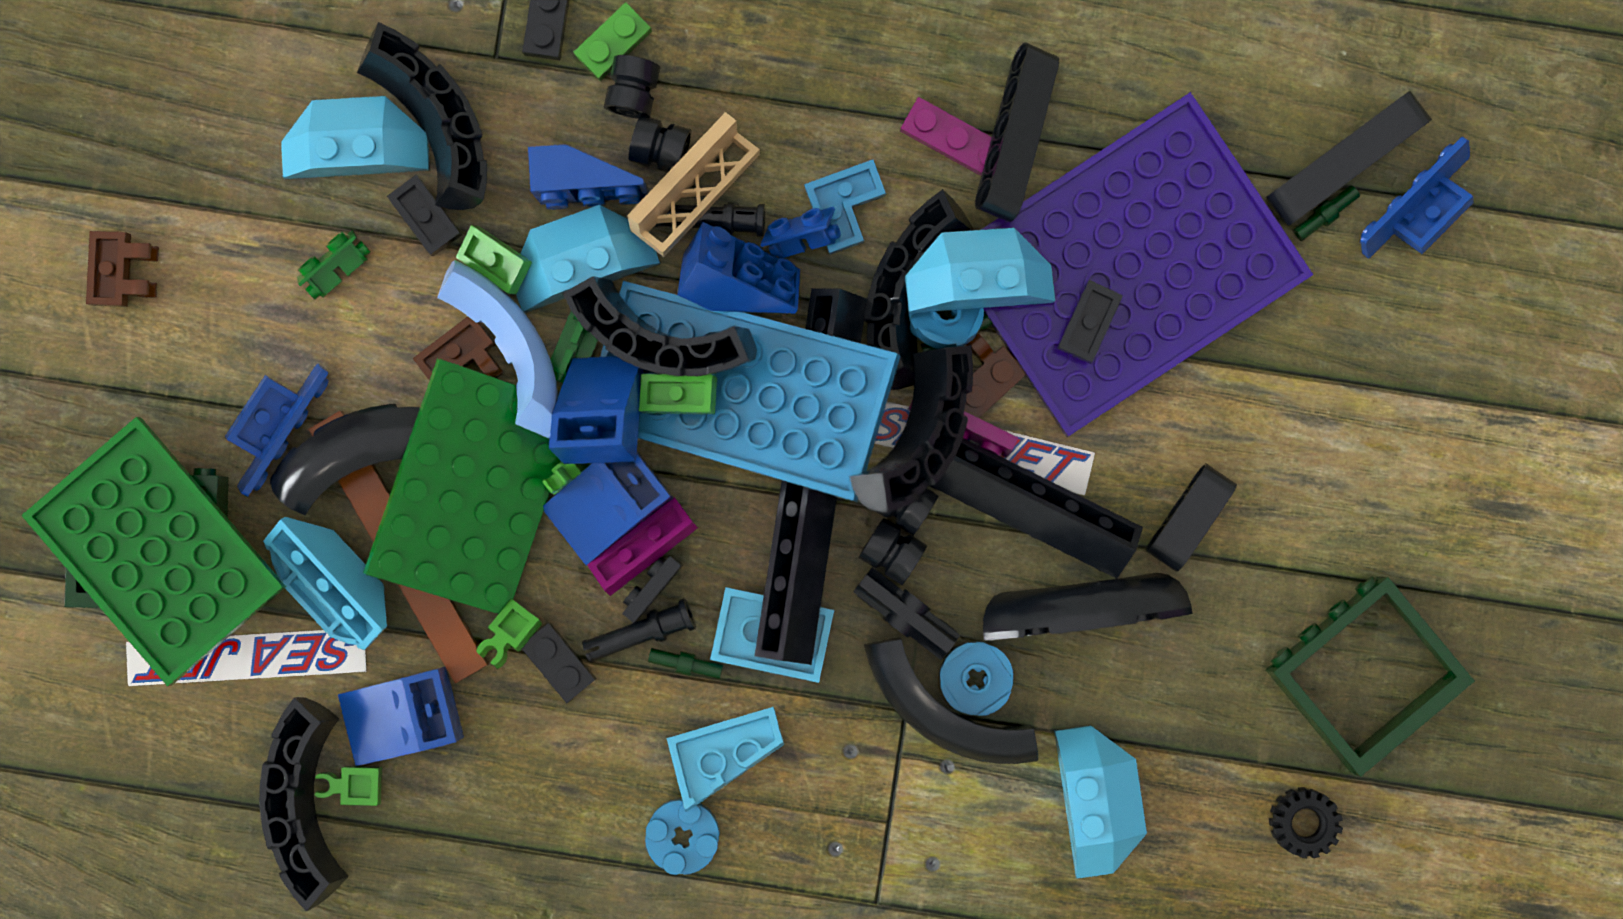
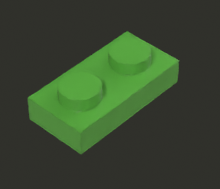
(614, 37)
(493, 259)
(678, 394)

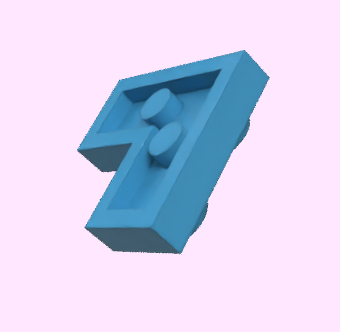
(845, 191)

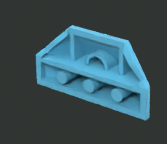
(353, 139)
(577, 248)
(979, 272)
(328, 581)
(1099, 799)

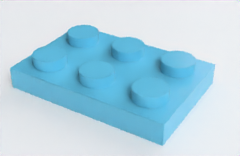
(738, 634)

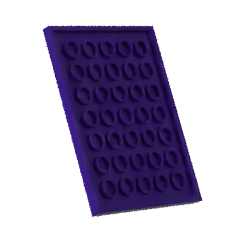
(1169, 230)

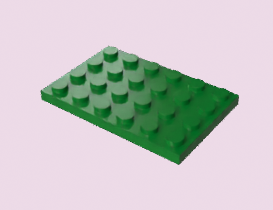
(464, 494)
(153, 551)

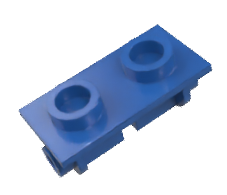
(786, 235)

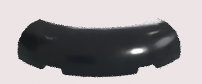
(438, 108)
(887, 298)
(631, 339)
(930, 435)
(340, 449)
(1085, 606)
(939, 723)
(289, 803)

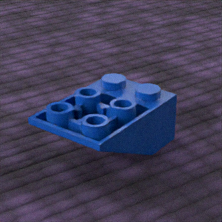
(570, 176)
(736, 275)
(597, 412)
(605, 505)
(401, 716)

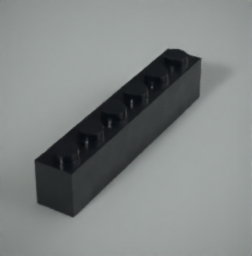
(1040, 508)

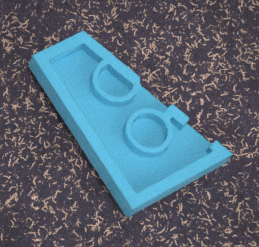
(722, 752)

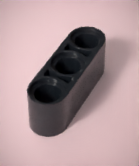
(1191, 517)

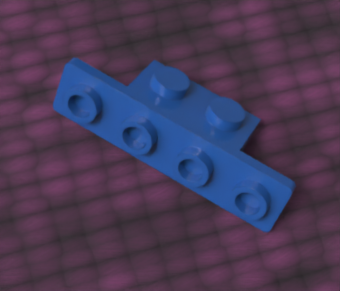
(1426, 207)
(269, 420)

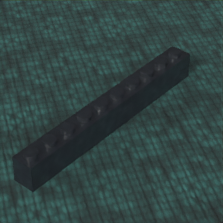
(804, 520)

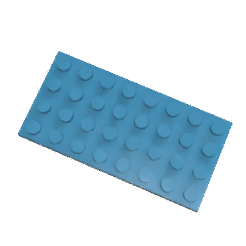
(792, 413)

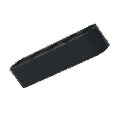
(1017, 132)
(1348, 158)

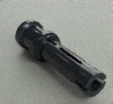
(728, 217)
(655, 626)

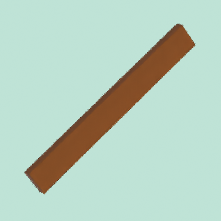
(436, 614)

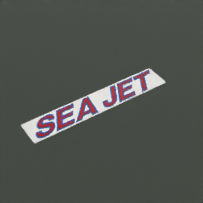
(1053, 461)
(261, 657)

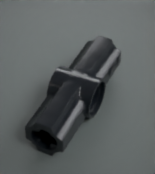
(906, 613)

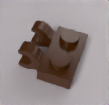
(110, 266)
(461, 346)
(993, 378)

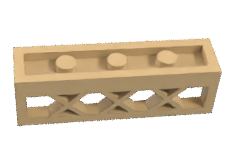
(683, 176)

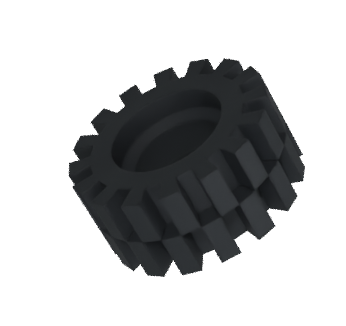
(1327, 828)

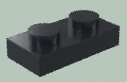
(545, 28)
(422, 216)
(1089, 322)
(640, 599)
(558, 662)

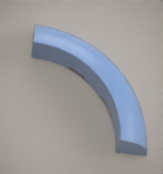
(514, 337)

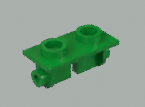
(321, 272)
(573, 343)

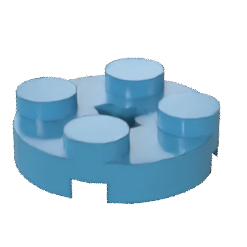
(946, 333)
(972, 699)
(675, 857)

